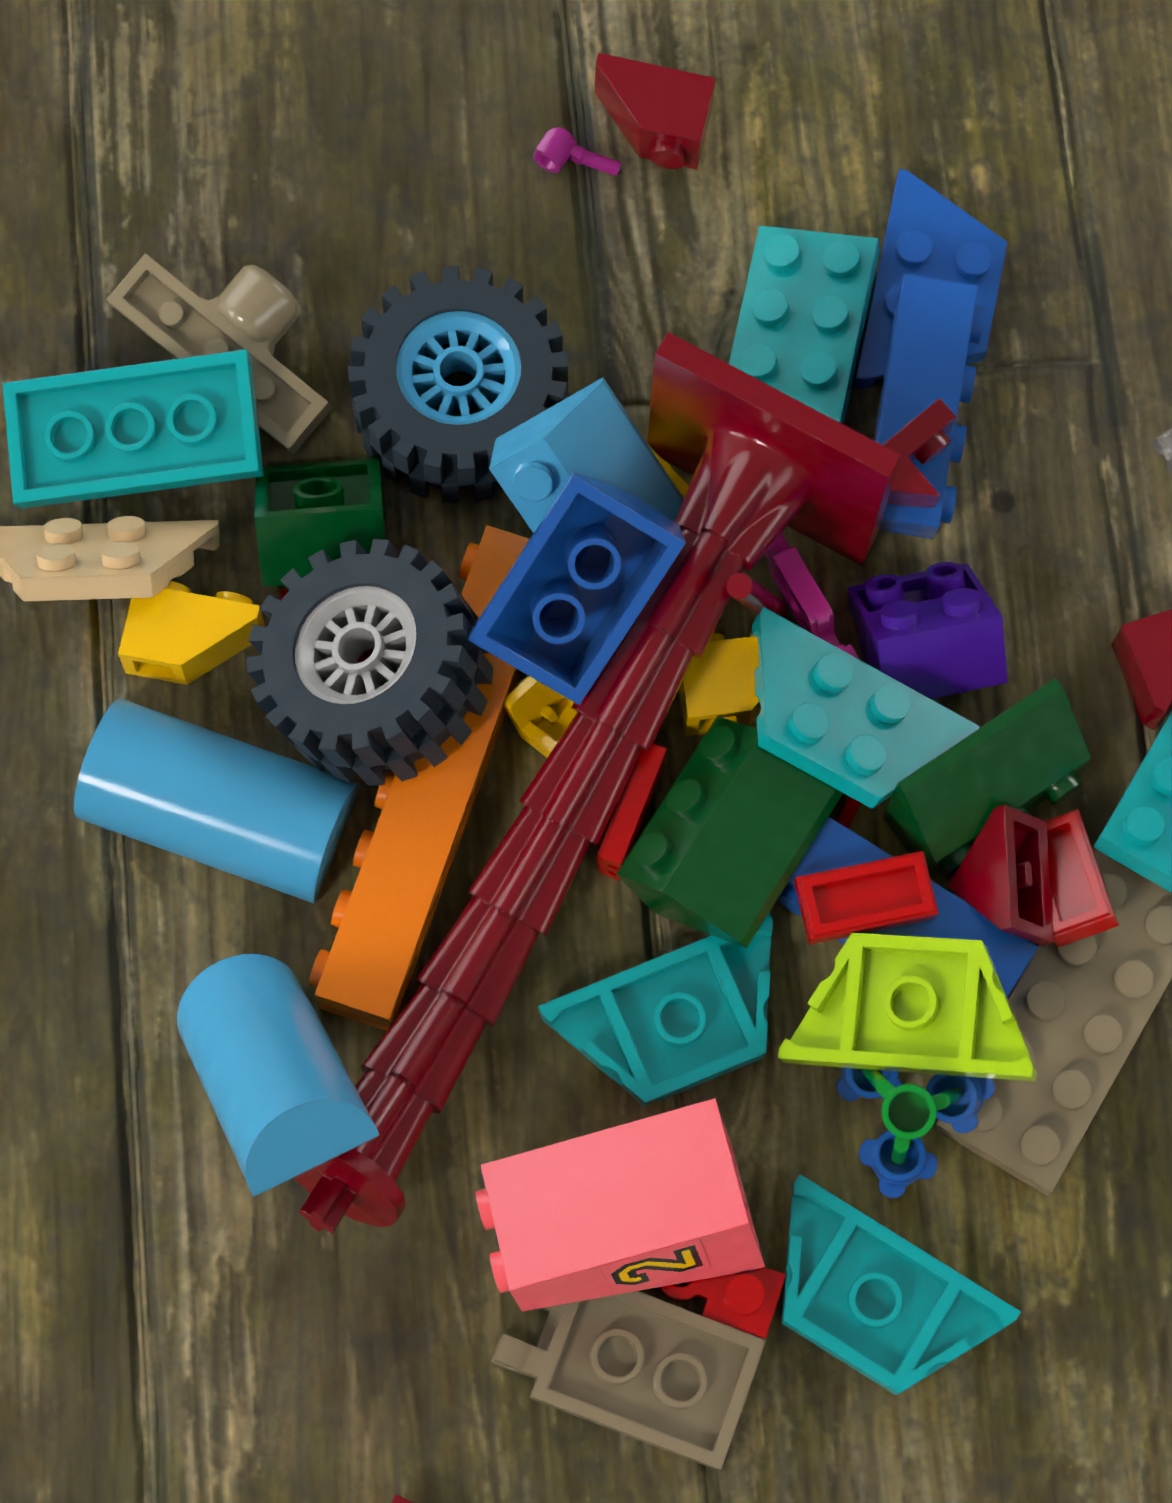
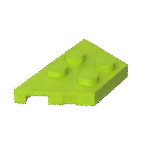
(912, 1010)

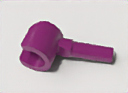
(560, 145)

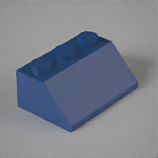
(578, 585)

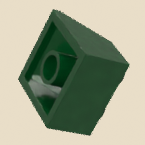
(315, 510)

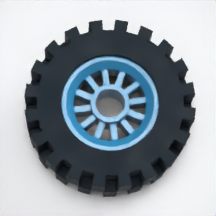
(386, 393)

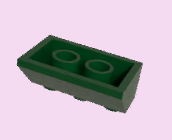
(1011, 761)
(727, 835)

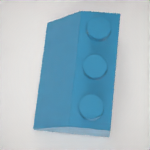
(582, 436)

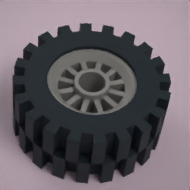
(414, 680)

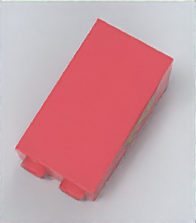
(619, 1211)

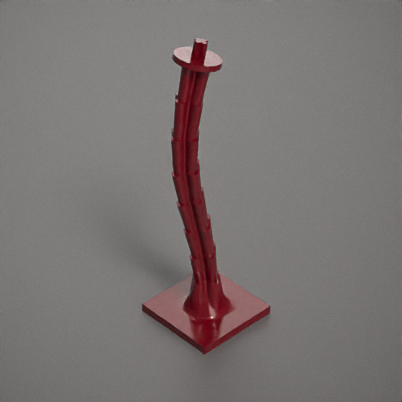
(755, 470)

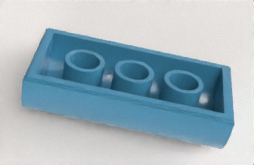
(213, 799)
(269, 1070)

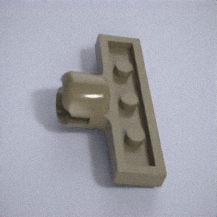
(246, 315)

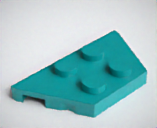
(843, 715)
(673, 1017)
(878, 1295)

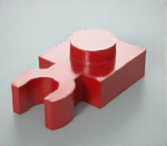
(737, 1299)

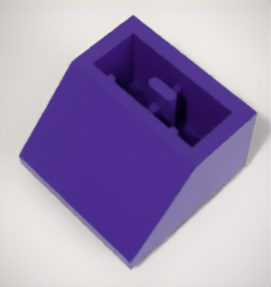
(931, 629)

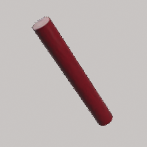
(754, 595)

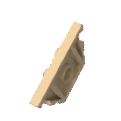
(100, 558)

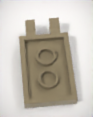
(641, 1371)

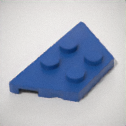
(932, 240)

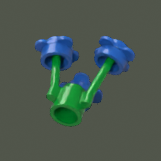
(910, 1113)

